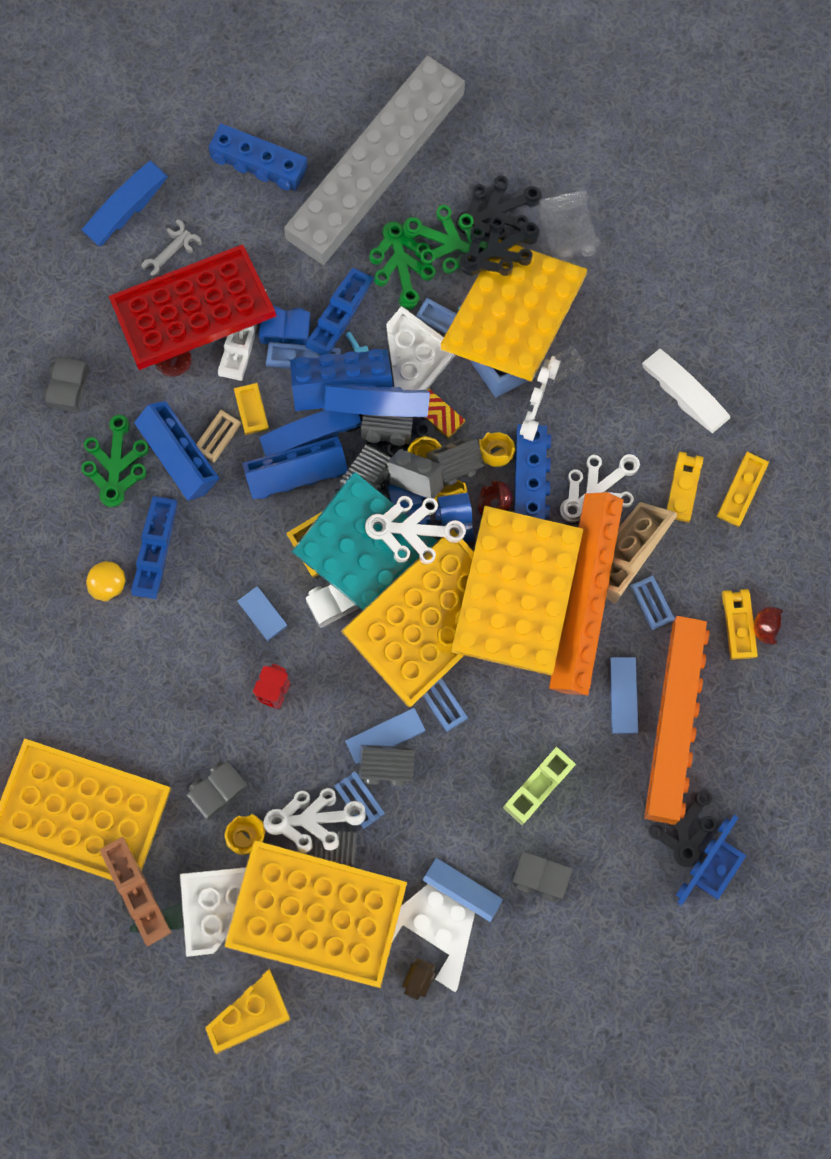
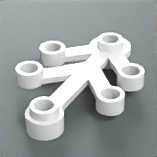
(548, 370)
(593, 487)
(410, 529)
(311, 819)

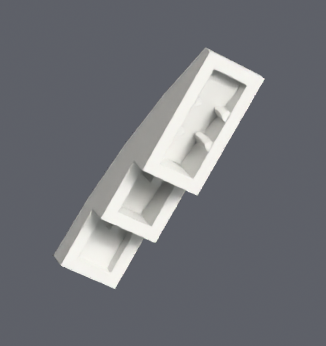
(237, 353)
(686, 390)

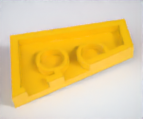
(250, 1015)

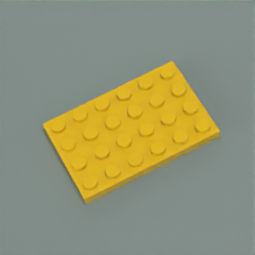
(515, 316)
(517, 590)
(414, 621)
(75, 807)
(316, 914)

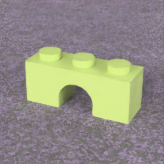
(539, 786)

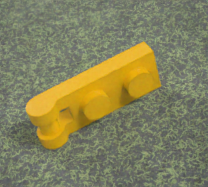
(684, 486)
(739, 625)

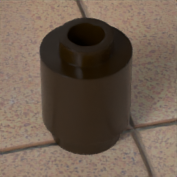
(418, 979)

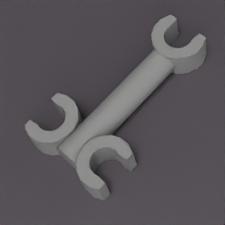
(181, 238)

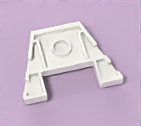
(442, 924)

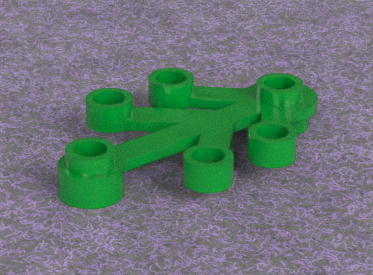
(451, 241)
(401, 261)
(115, 464)

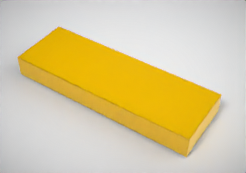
(742, 489)

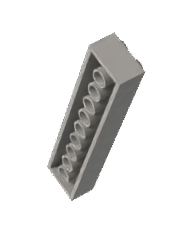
(374, 160)

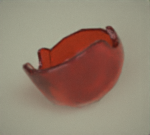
(181, 366)
(496, 491)
(768, 624)

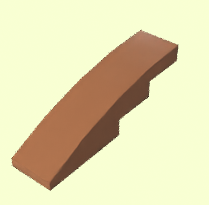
(135, 891)

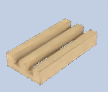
(229, 419)

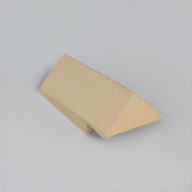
(634, 544)

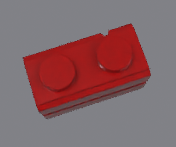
(272, 686)

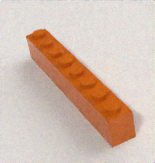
(588, 594)
(675, 721)

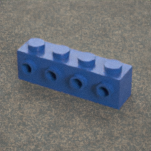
(257, 157)
(176, 450)
(295, 468)
(530, 474)

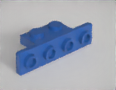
(718, 867)

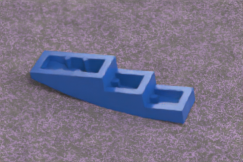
(124, 203)
(339, 312)
(375, 400)
(308, 430)
(154, 547)

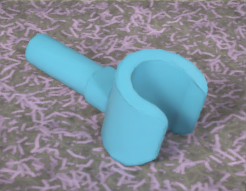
(355, 345)

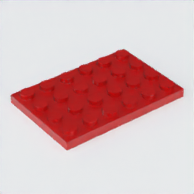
(191, 306)

